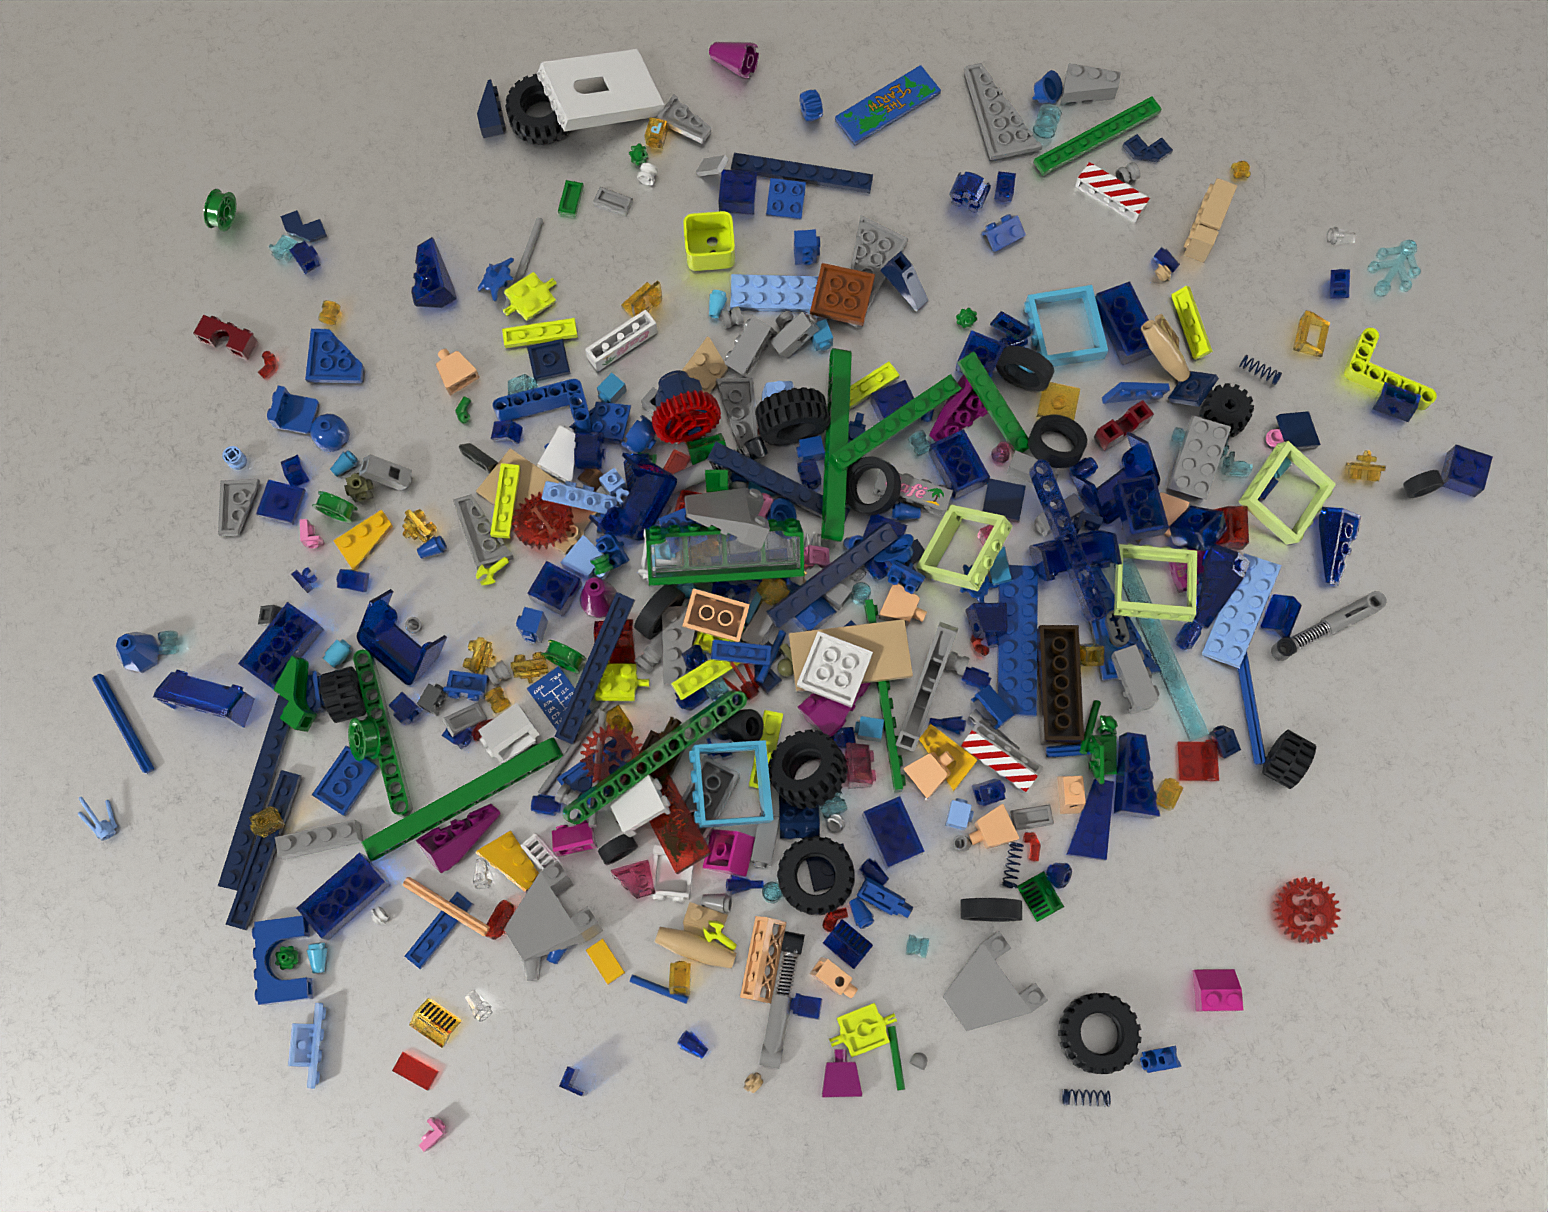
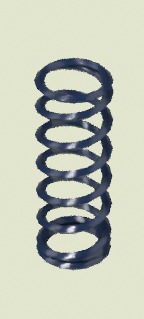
(1276, 377)
(1005, 883)
(1066, 1097)

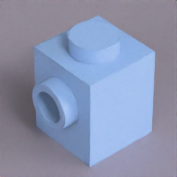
(959, 814)

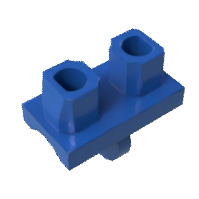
(610, 545)
(905, 575)
(1160, 1059)

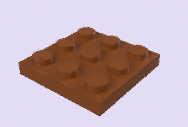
(842, 294)

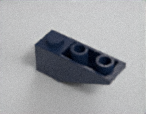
(488, 112)
(905, 280)

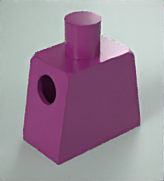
(841, 1077)

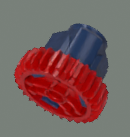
(683, 409)

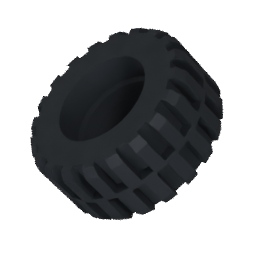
(530, 128)
(792, 416)
(818, 786)
(816, 847)
(1126, 1026)

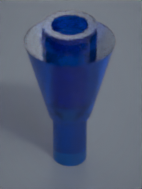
(952, 724)
(738, 884)

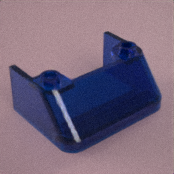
(1136, 463)
(643, 502)
(1099, 547)
(392, 645)
(205, 697)

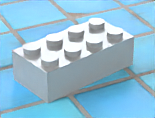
(1199, 457)
(717, 788)

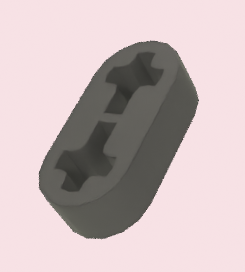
(1112, 629)

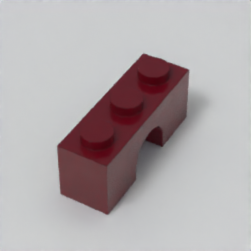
(212, 330)
(1131, 421)

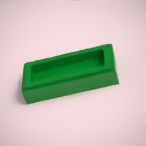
(570, 198)

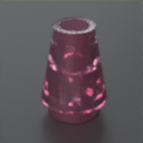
(1001, 452)

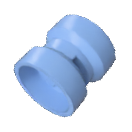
(238, 460)

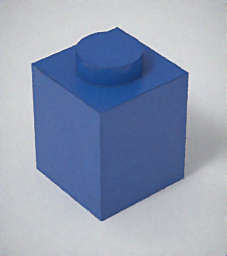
(810, 449)

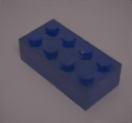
(1122, 319)
(286, 636)
(343, 896)

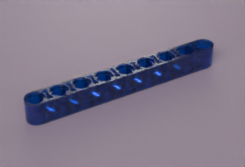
(1066, 550)

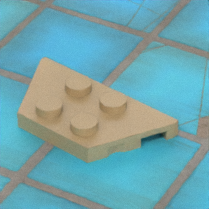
(706, 366)

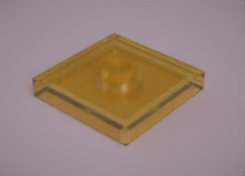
(1058, 400)

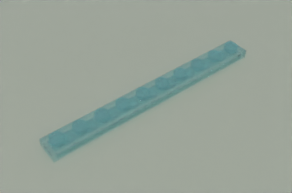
(1164, 656)

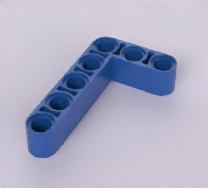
(544, 399)

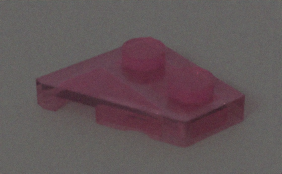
(636, 878)

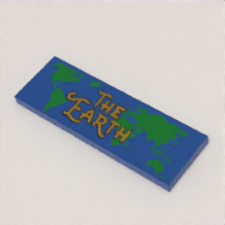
(887, 105)

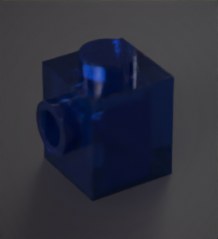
(305, 256)
(405, 709)

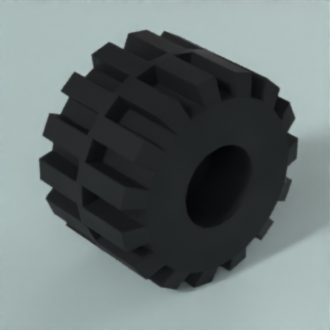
(1228, 407)
(342, 694)
(1289, 759)

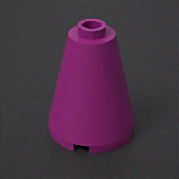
(736, 56)
(597, 597)

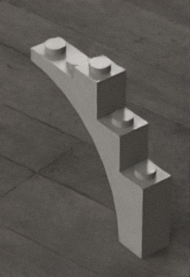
(926, 686)

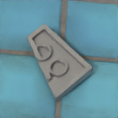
(684, 121)
(234, 504)

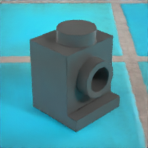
(432, 698)

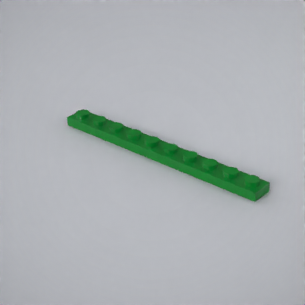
(886, 705)

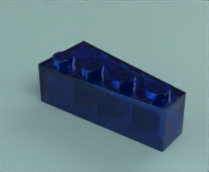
(1134, 778)

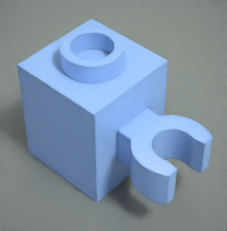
(614, 485)

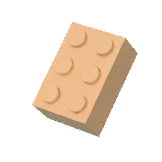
(715, 615)

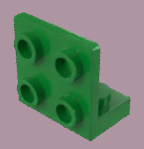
(1103, 755)

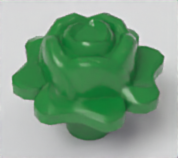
(638, 154)
(966, 317)
(1108, 724)
(286, 957)

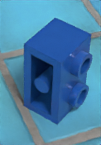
(806, 247)
(532, 625)

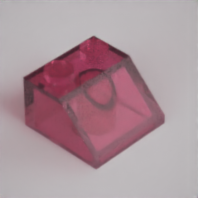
(859, 765)

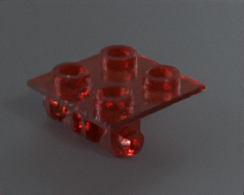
(1198, 761)

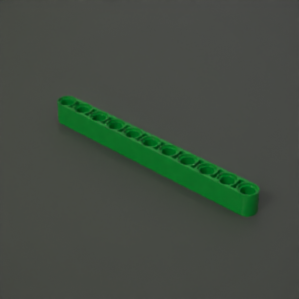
(836, 437)
(646, 756)
(461, 799)

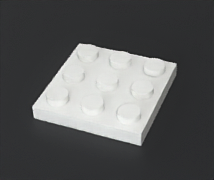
(834, 669)

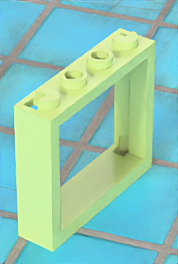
(1263, 477)
(945, 533)
(1157, 611)

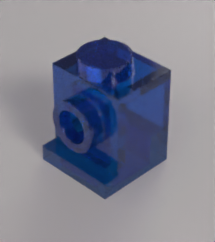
(1004, 186)
(1339, 283)
(809, 474)
(996, 793)

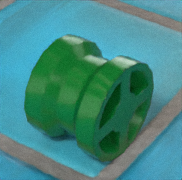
(601, 564)

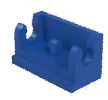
(994, 705)

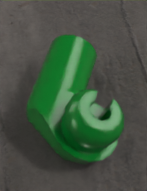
(461, 410)

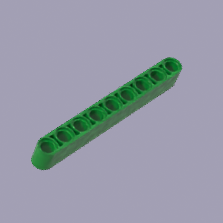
(388, 740)

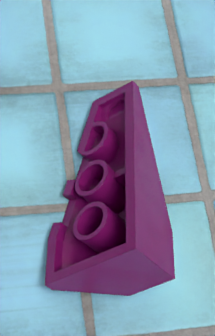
(958, 411)
(828, 714)
(448, 845)

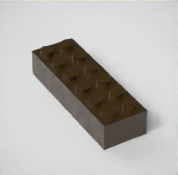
(1059, 684)

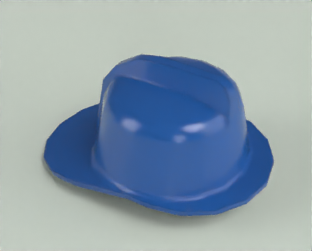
(1048, 88)
(781, 510)
(899, 550)

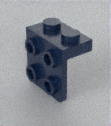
(797, 821)

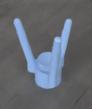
(102, 829)

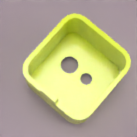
(697, 231)

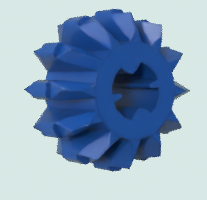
(811, 105)

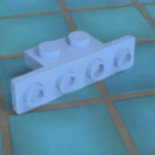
(574, 496)
(305, 1045)

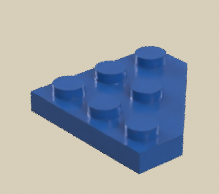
(331, 360)

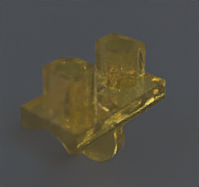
(1374, 471)
(415, 528)
(481, 655)
(529, 668)

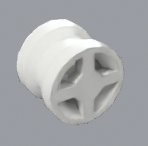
(647, 173)

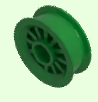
(220, 210)
(334, 507)
(563, 656)
(364, 738)

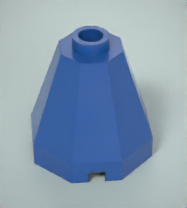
(137, 651)

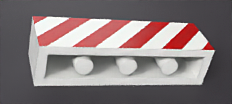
(1112, 192)
(1002, 757)

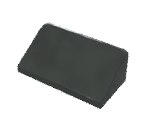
(478, 457)

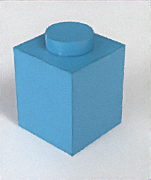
(823, 338)
(611, 389)
(869, 729)

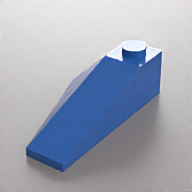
(813, 615)

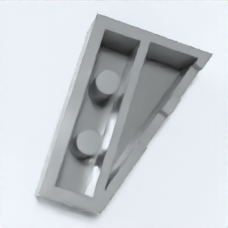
(1089, 83)
(749, 346)
(1135, 678)

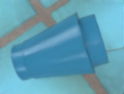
(344, 463)

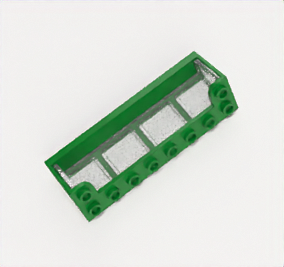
(706, 555)

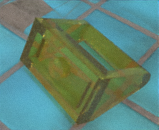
(1301, 344)

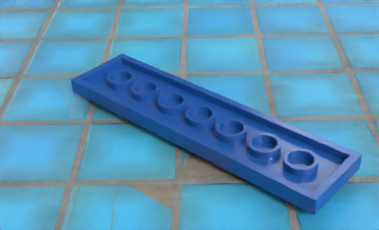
(1019, 645)

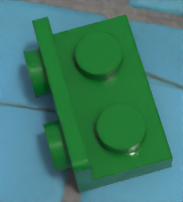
(701, 448)

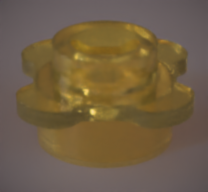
(1242, 165)

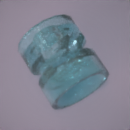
(1047, 121)
(834, 806)

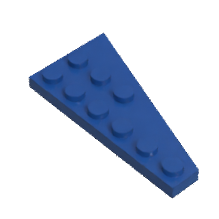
(1101, 635)

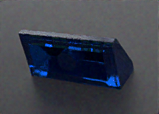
(1011, 326)

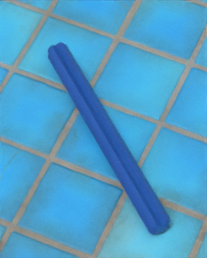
(1251, 712)
(123, 723)

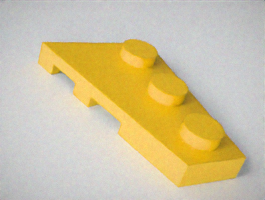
(362, 538)
(936, 741)
(510, 858)

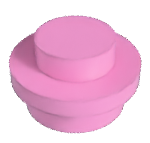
(1274, 437)

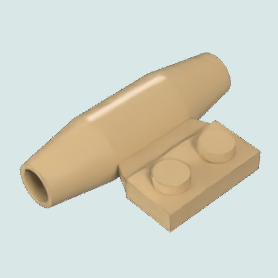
(1165, 347)
(692, 940)

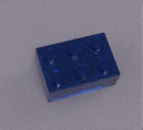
(959, 464)
(1140, 508)
(893, 833)

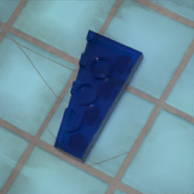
(1093, 827)

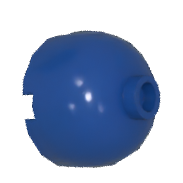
(329, 432)
(640, 436)

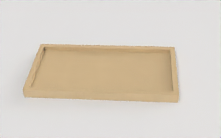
(531, 482)
(884, 639)

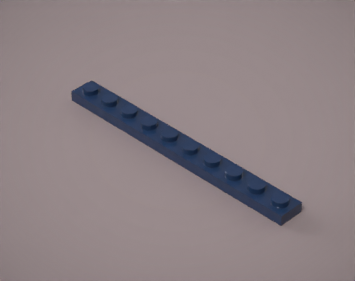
(256, 797)

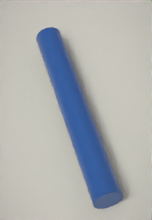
(774, 650)
(658, 988)

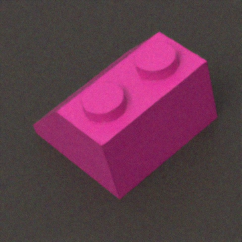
(573, 839)
(730, 852)
(1217, 990)

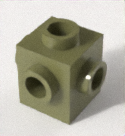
(359, 488)

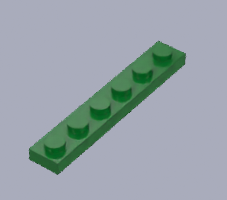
(994, 402)

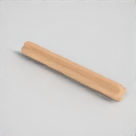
(446, 906)

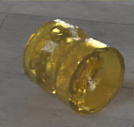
(329, 312)
(497, 699)

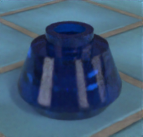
(1059, 874)

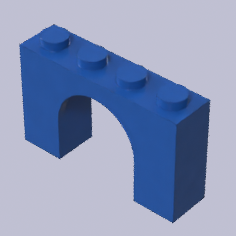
(267, 937)

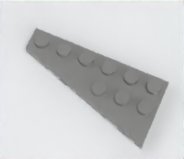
(999, 121)
(873, 250)

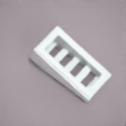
(520, 745)
(535, 837)

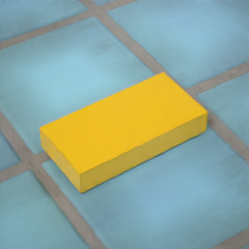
(605, 961)

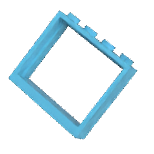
(1037, 339)
(762, 775)

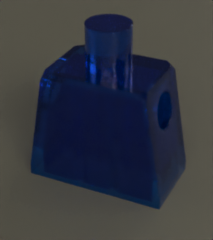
(988, 621)

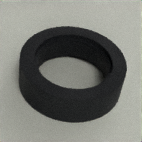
(1030, 359)
(1064, 426)
(891, 493)
(650, 618)
(991, 909)

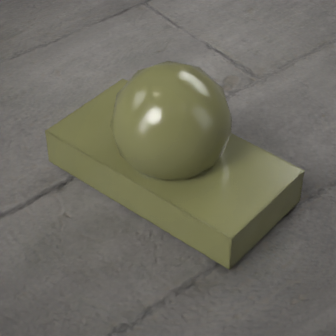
(785, 666)

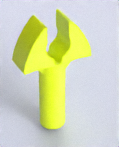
(491, 571)
(718, 935)

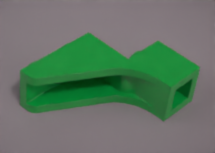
(293, 687)

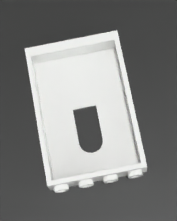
(629, 97)

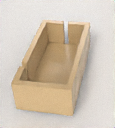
(1209, 219)

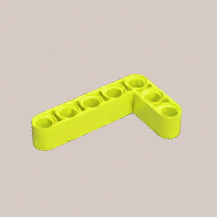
(1381, 375)

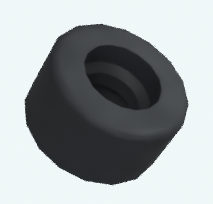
(745, 726)

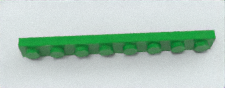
(1097, 135)
(895, 422)

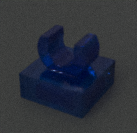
(303, 580)
(694, 657)

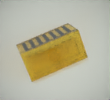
(434, 1022)

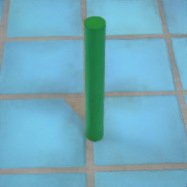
(1090, 726)
(896, 1058)

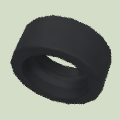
(1423, 484)
(617, 849)

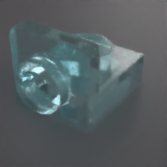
(281, 249)
(521, 384)
(1237, 468)

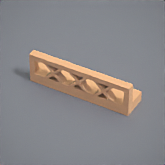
(759, 958)

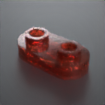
(499, 919)

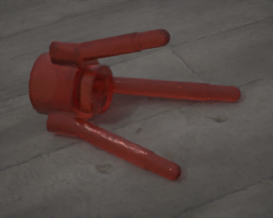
(749, 688)

